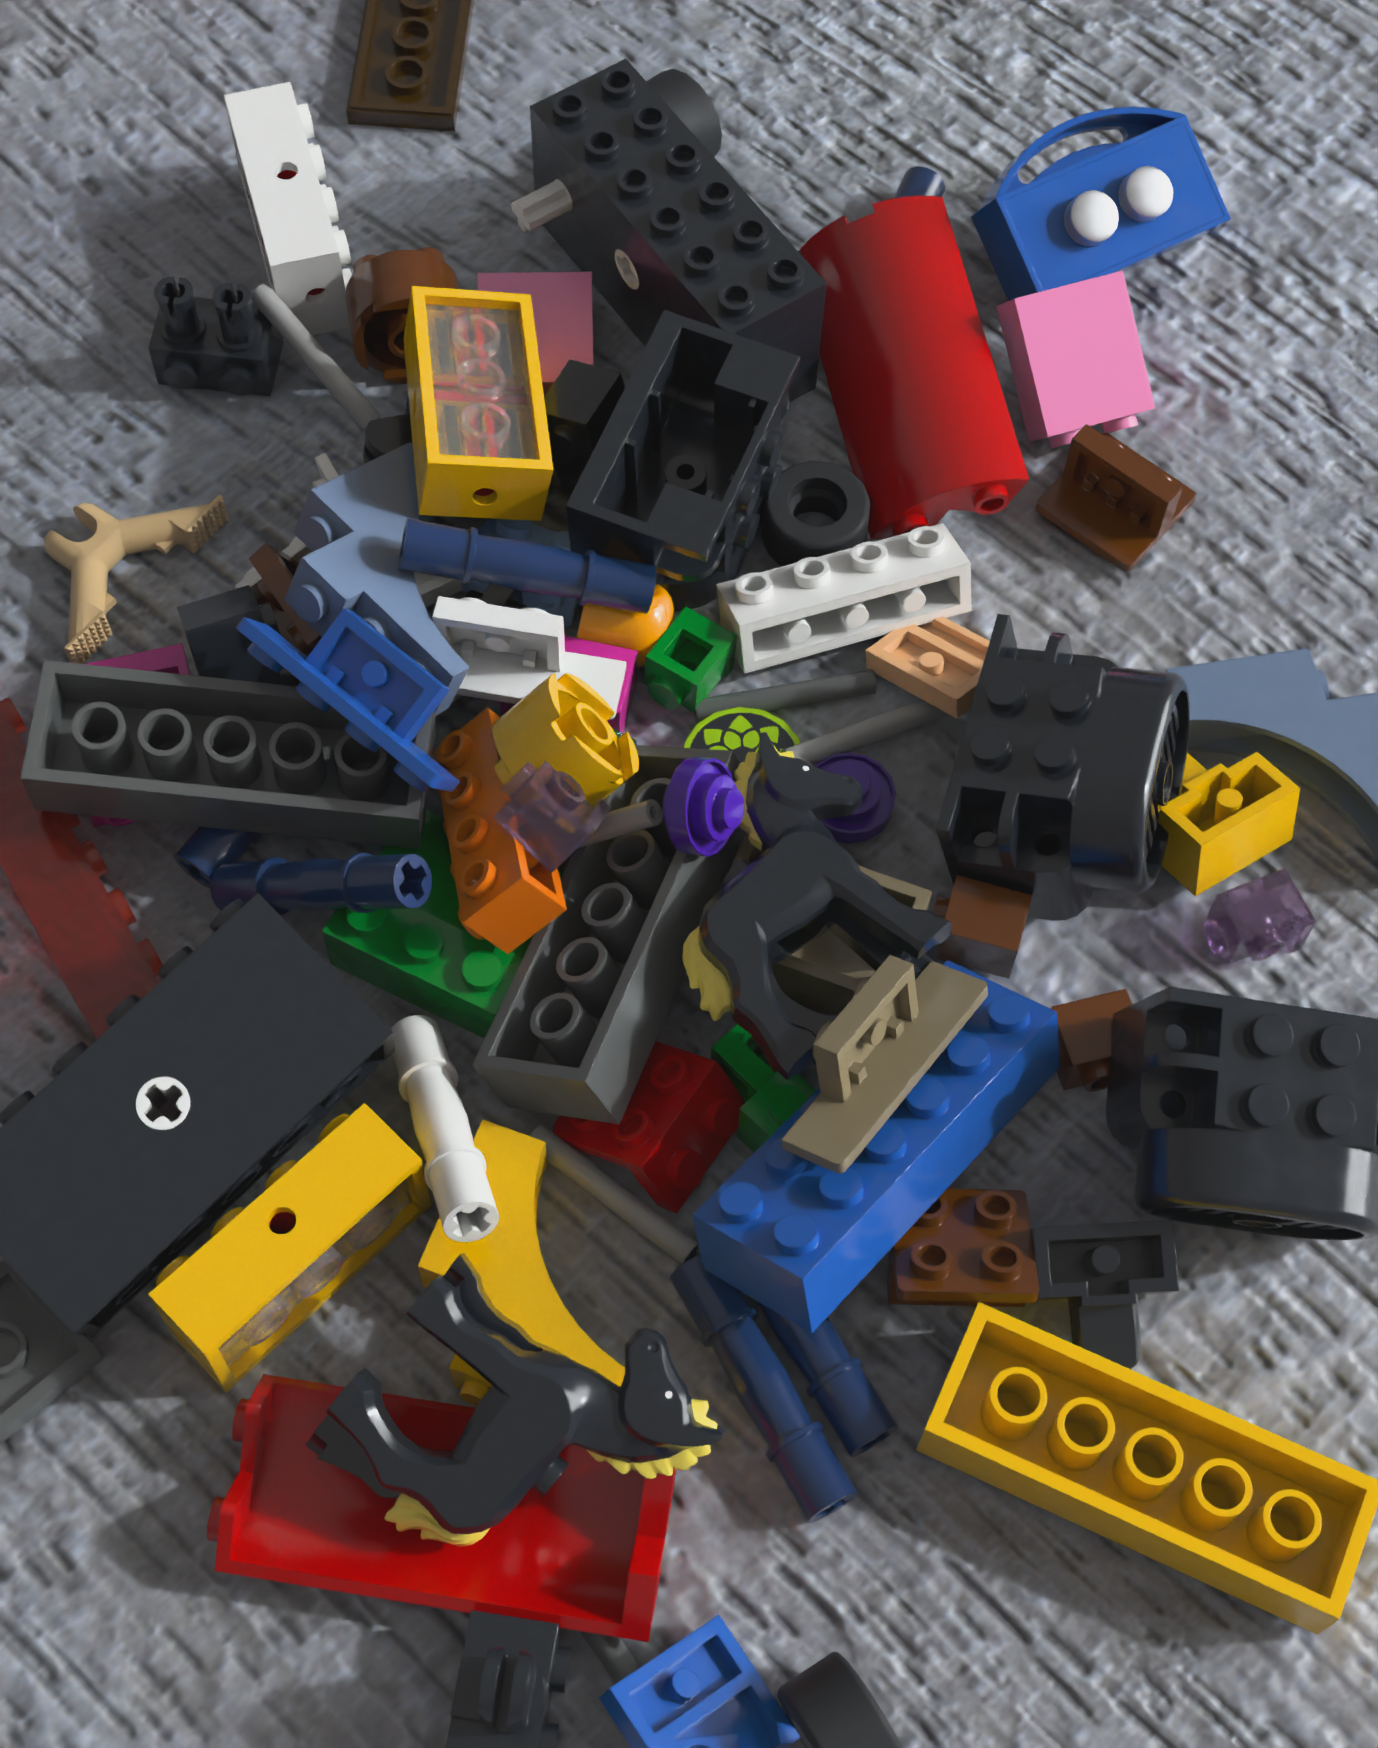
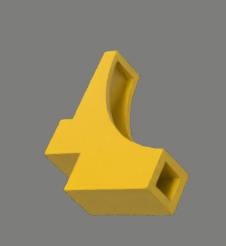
(512, 1260)

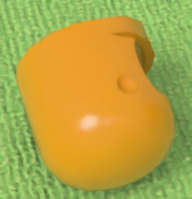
(628, 628)

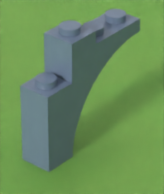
(355, 546)
(1284, 713)

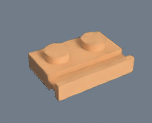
(932, 662)

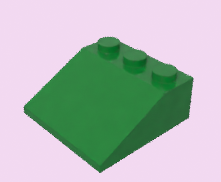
(426, 949)

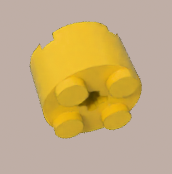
(569, 729)

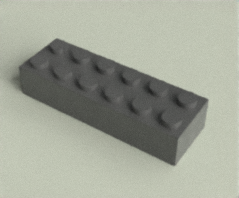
(212, 757)
(607, 966)

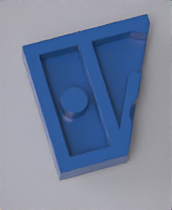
(699, 1697)

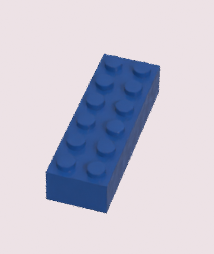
(810, 1234)

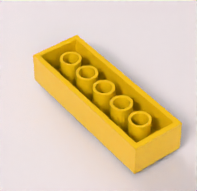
(1153, 1469)

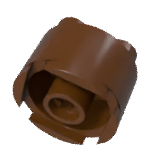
(379, 304)

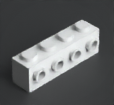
(845, 597)

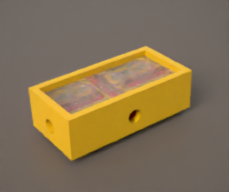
(476, 404)
(292, 1245)

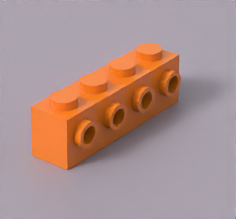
(497, 880)

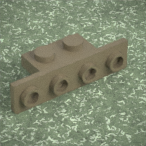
(878, 1055)

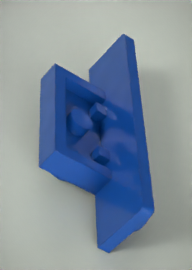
(367, 683)

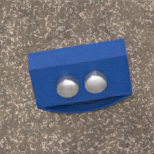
(1099, 204)

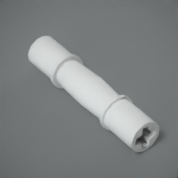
(453, 1164)

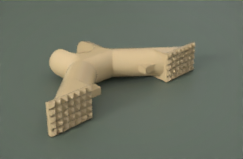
(111, 542)

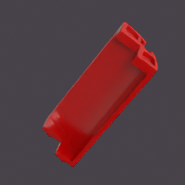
(912, 368)
(571, 1559)

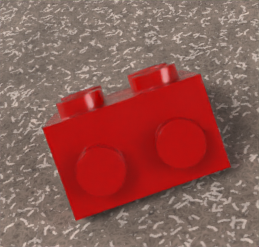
(670, 1128)

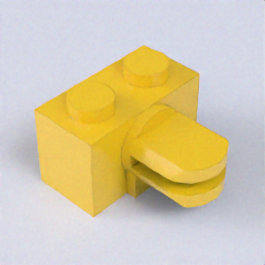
(1226, 820)

